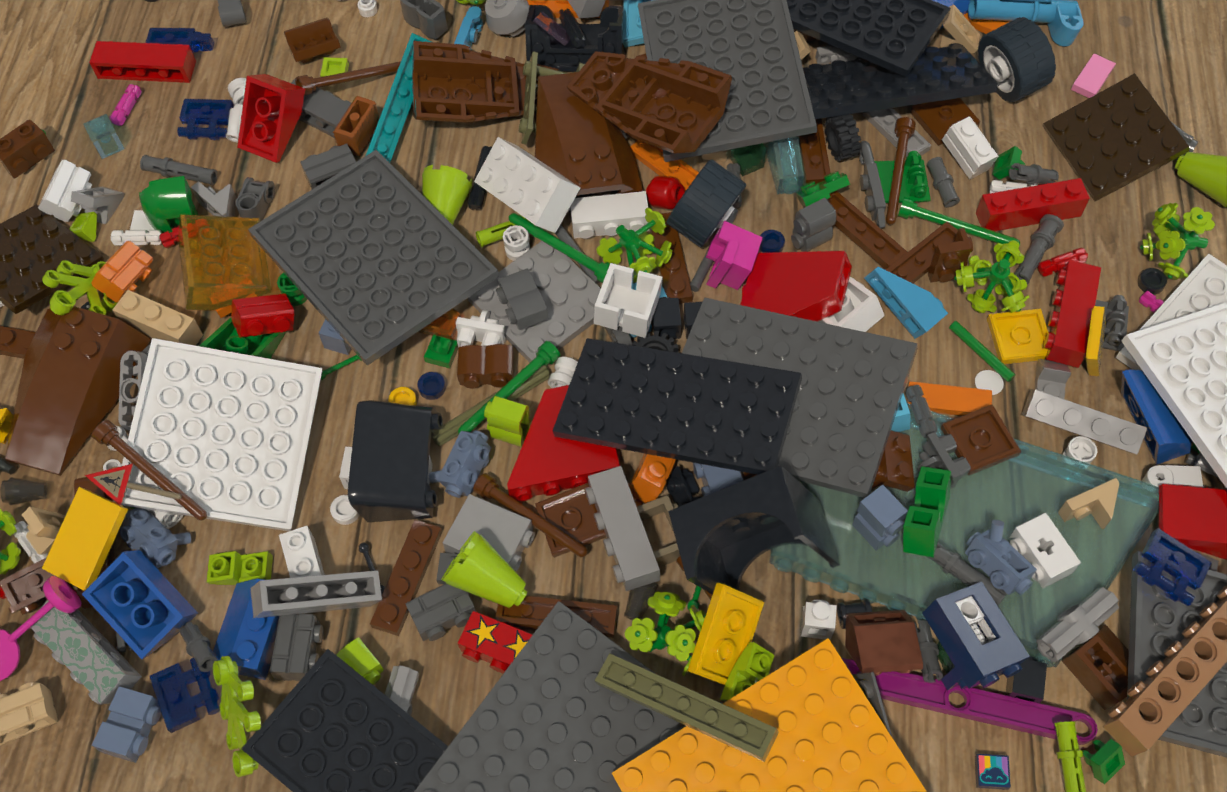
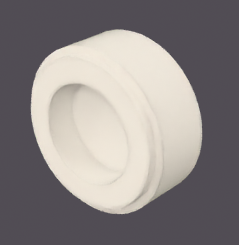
(342, 511)

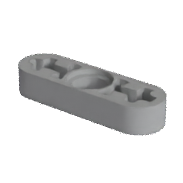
(126, 382)

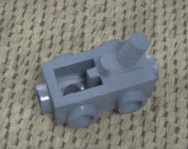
(463, 464)
(148, 535)
(1000, 560)

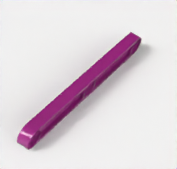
(978, 706)

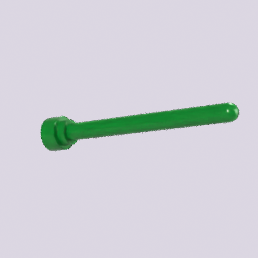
(911, 209)
(599, 269)
(546, 355)

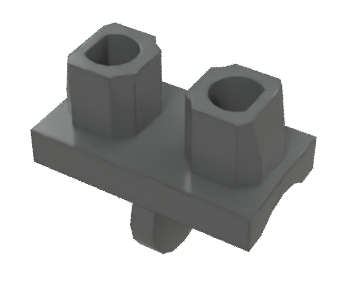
(937, 456)

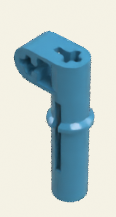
(1061, 15)

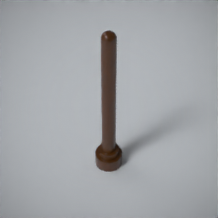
(310, 83)
(904, 130)
(107, 434)
(488, 488)

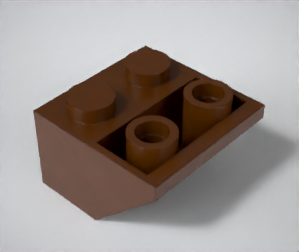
(1101, 667)

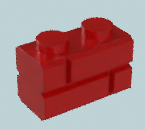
(262, 315)

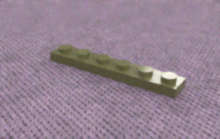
(687, 707)

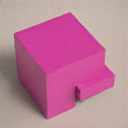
(733, 254)

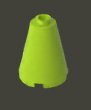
(1205, 173)
(446, 189)
(485, 573)

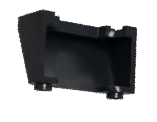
(600, 37)
(392, 461)

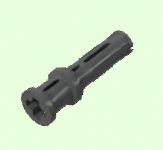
(1041, 241)

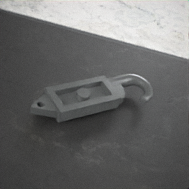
(871, 184)

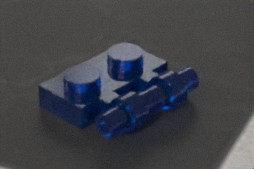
(207, 112)
(1177, 560)
(176, 699)

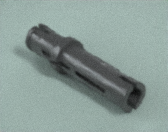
(168, 168)
(964, 572)

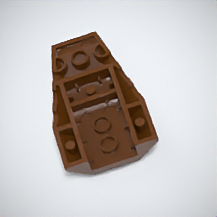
(465, 84)
(654, 100)
(581, 141)
(68, 386)

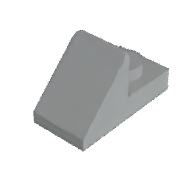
(98, 200)
(218, 203)
(1051, 377)

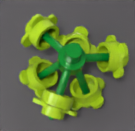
(998, 273)

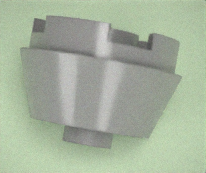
(506, 16)

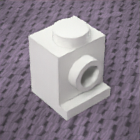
(818, 615)

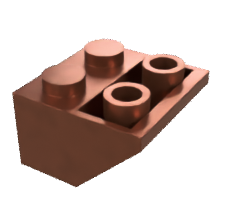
(883, 642)

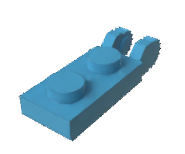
(470, 27)

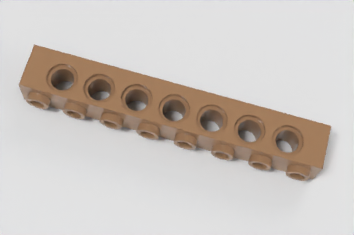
(1126, 723)

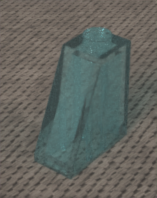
(785, 164)

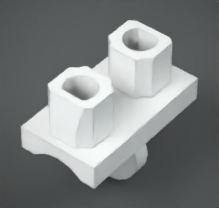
(479, 329)

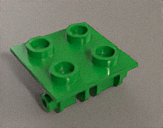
(913, 182)

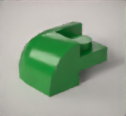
(165, 202)

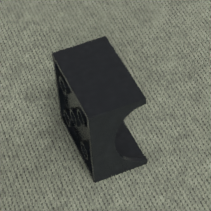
(737, 524)

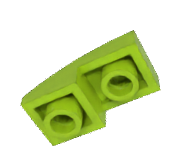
(234, 568)
(749, 669)

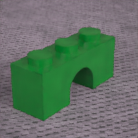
(927, 515)

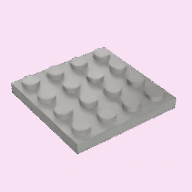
(565, 290)

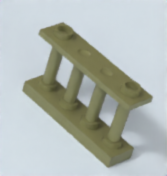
(531, 70)

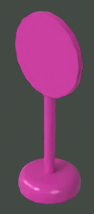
(60, 596)

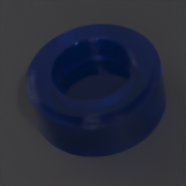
(772, 241)
(431, 385)

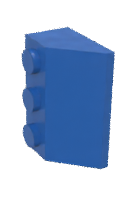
(1164, 433)
(139, 603)
(246, 638)

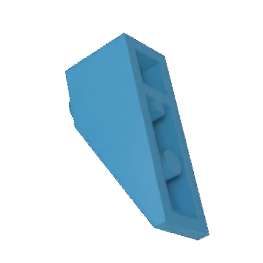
(910, 303)

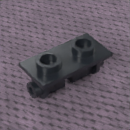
(682, 486)

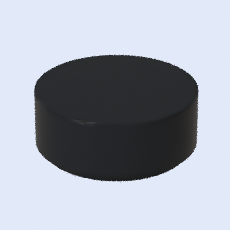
(1152, 280)

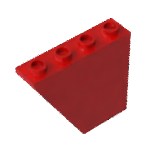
(798, 283)
(551, 462)

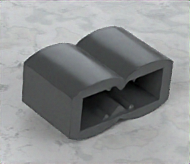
(426, 15)
(813, 225)
(522, 298)

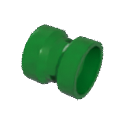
(293, 293)

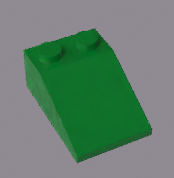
(227, 339)

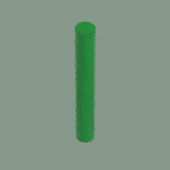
(982, 351)

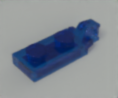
(183, 36)

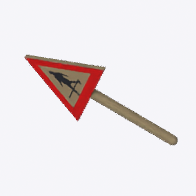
(116, 481)

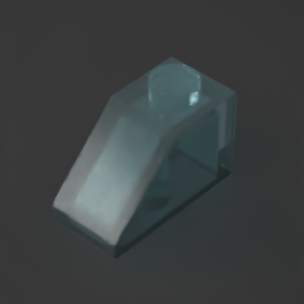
(103, 136)

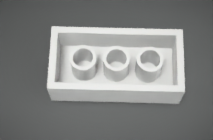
(527, 185)

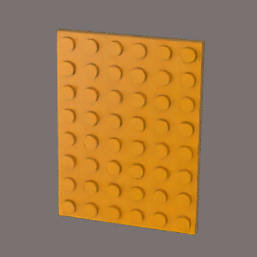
(823, 744)

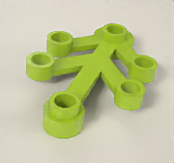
(63, 301)
(231, 709)

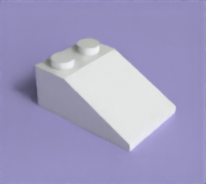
(859, 309)

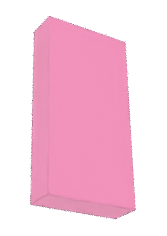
(1093, 76)

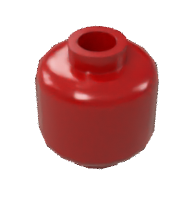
(664, 192)

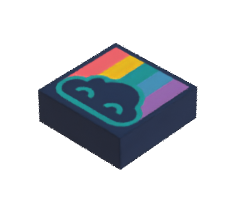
(992, 771)

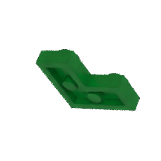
(814, 192)

